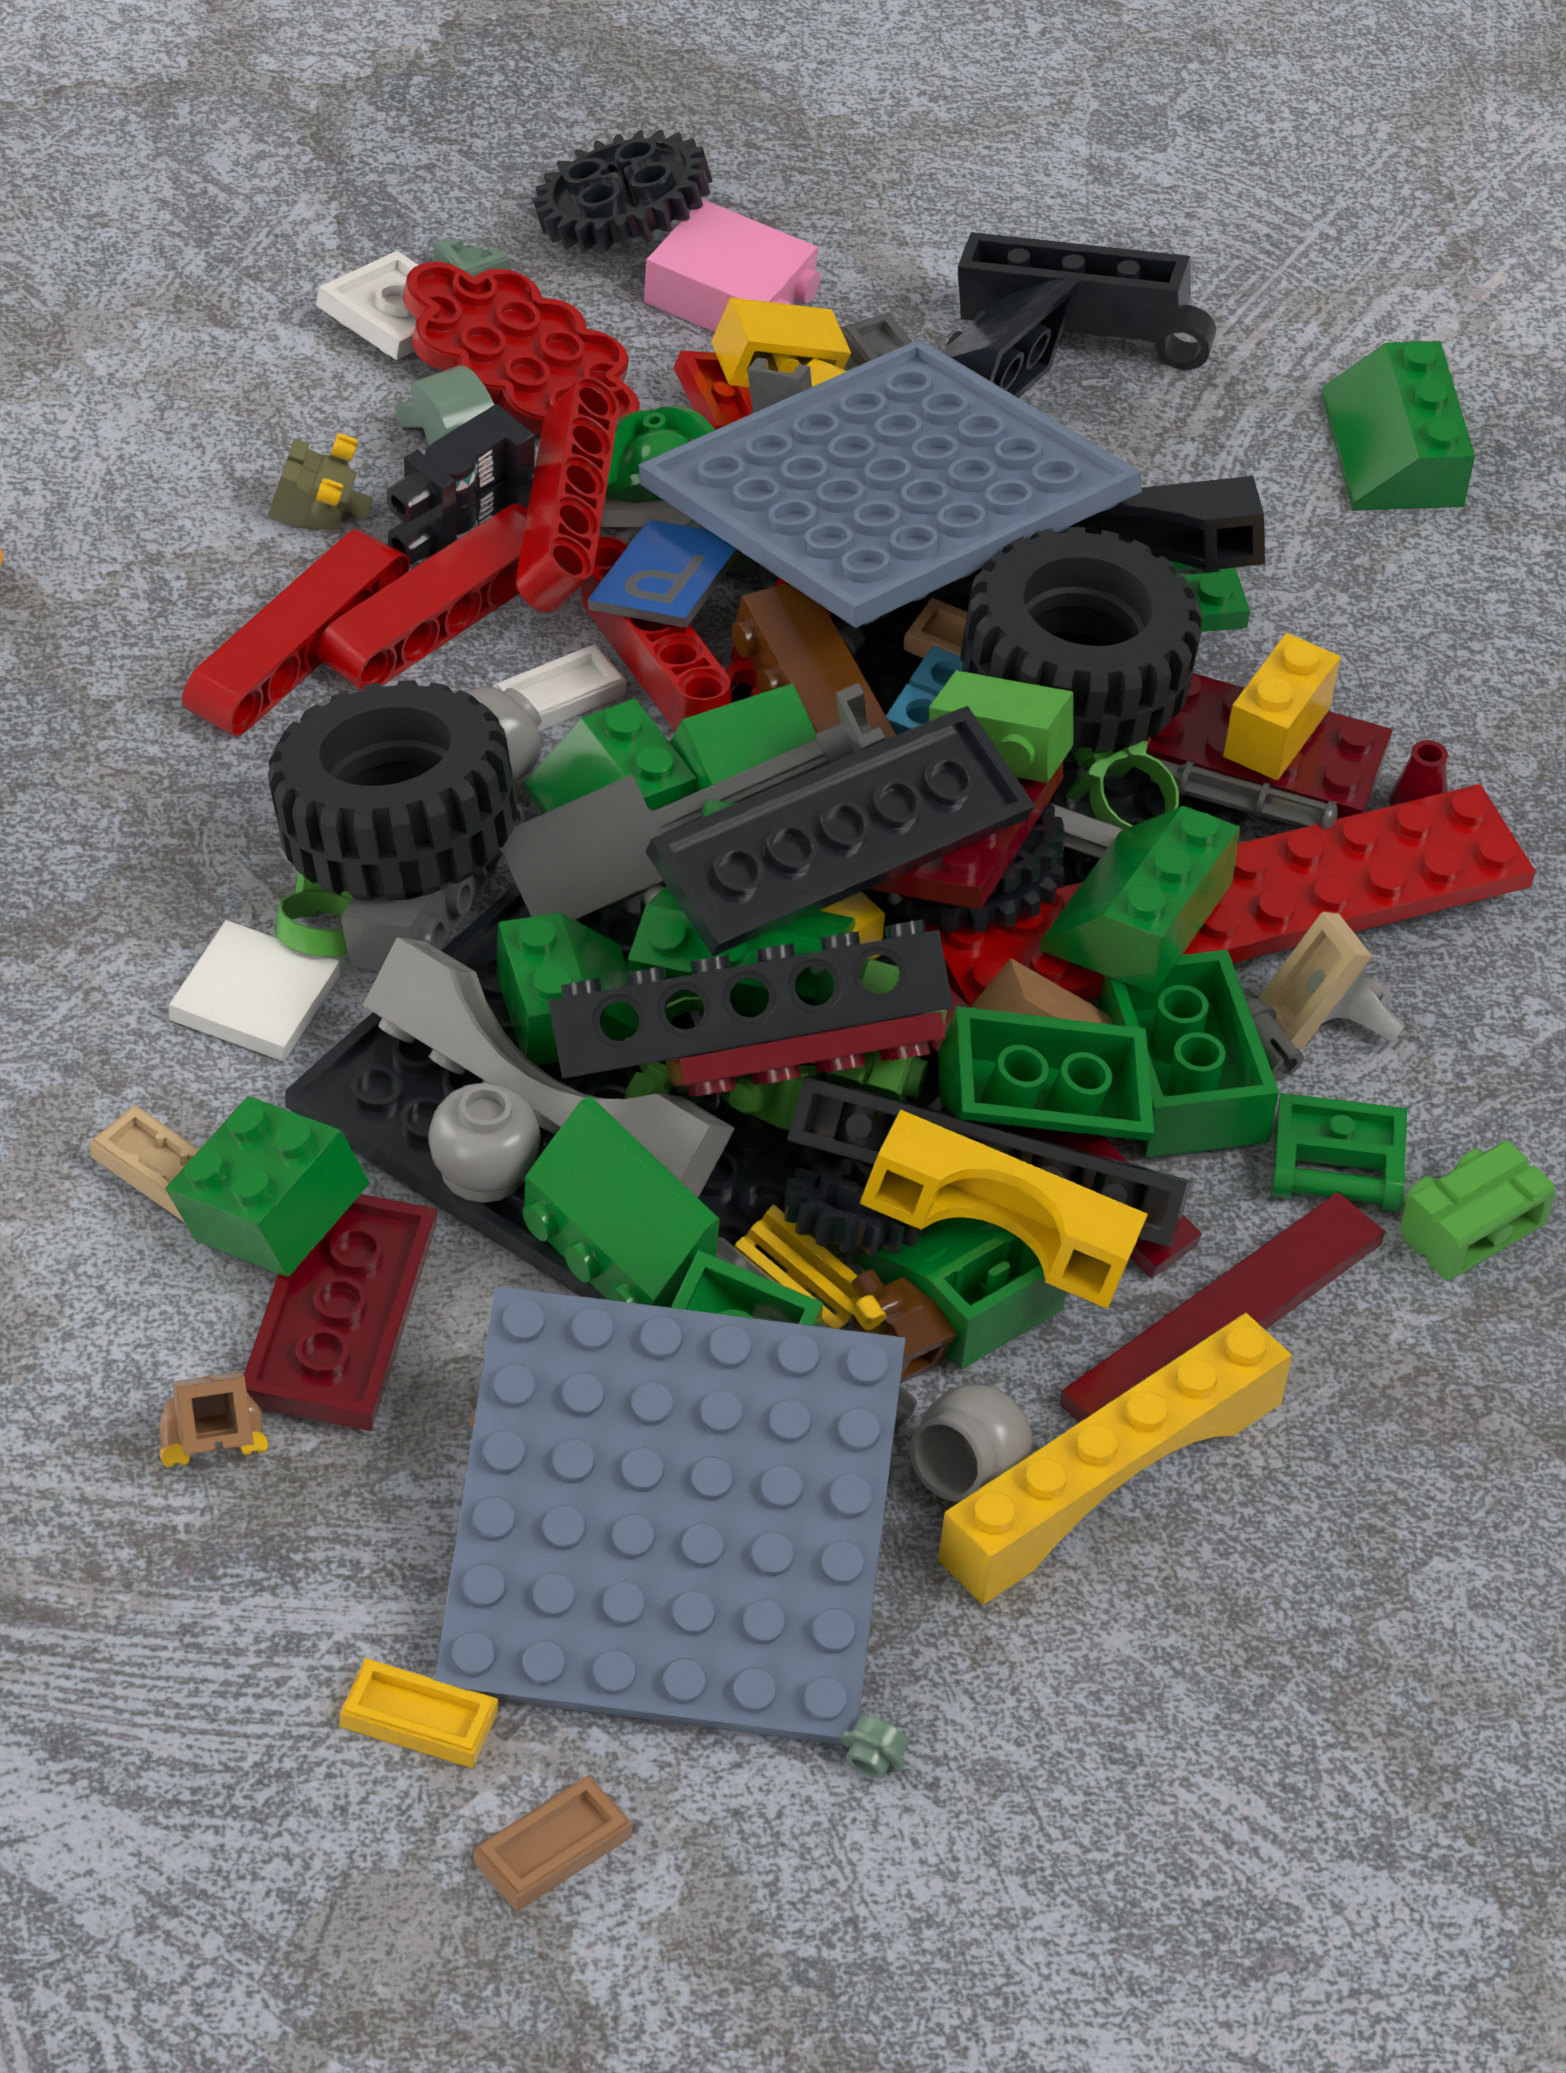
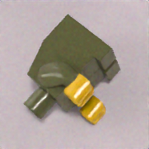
(318, 487)

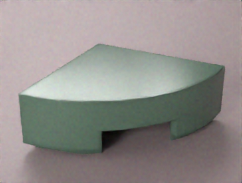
(470, 258)

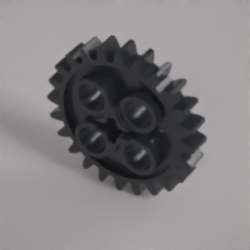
(659, 178)

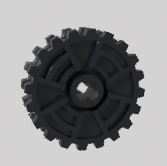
(1026, 883)

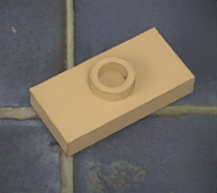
(143, 1154)

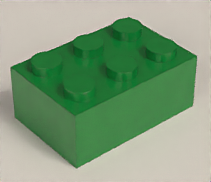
(1203, 1056)

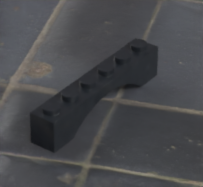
(1188, 523)

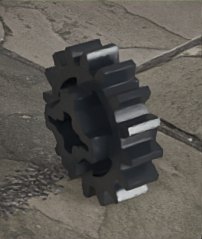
(829, 1208)

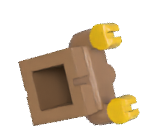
(207, 1413)

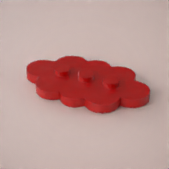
(511, 338)

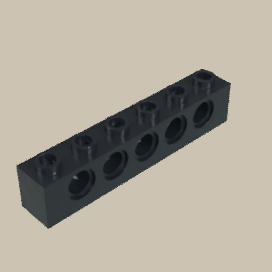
(588, 1049)
(858, 1121)

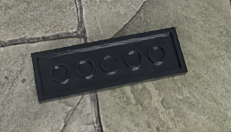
(839, 830)

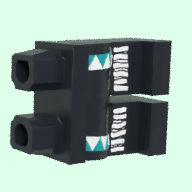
(461, 482)

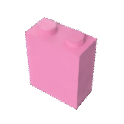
(725, 257)

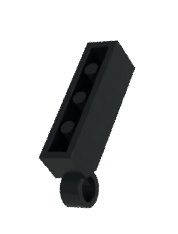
(1117, 295)

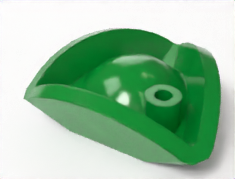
(643, 437)

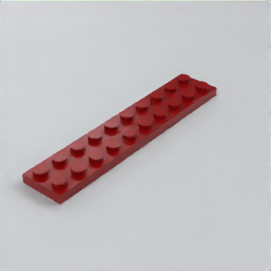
(1363, 867)

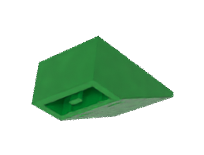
(979, 1279)

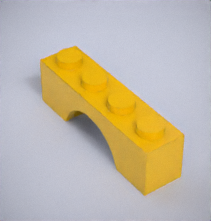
(939, 1175)

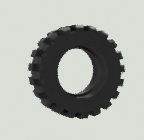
(1094, 590)
(393, 790)

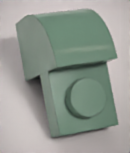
(444, 402)

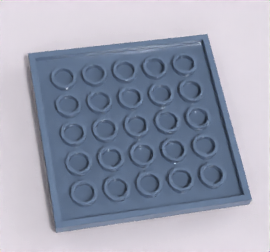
(888, 481)
(672, 1515)

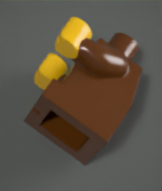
(903, 1312)

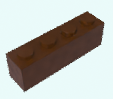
(797, 643)

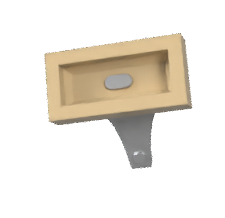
(1327, 982)

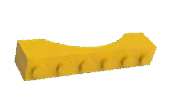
(1029, 1509)

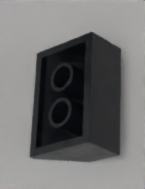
(1017, 336)

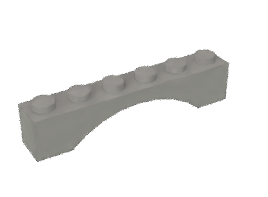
(443, 1005)

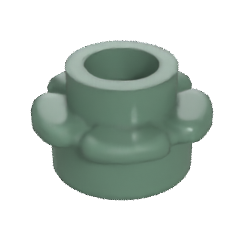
(875, 1746)

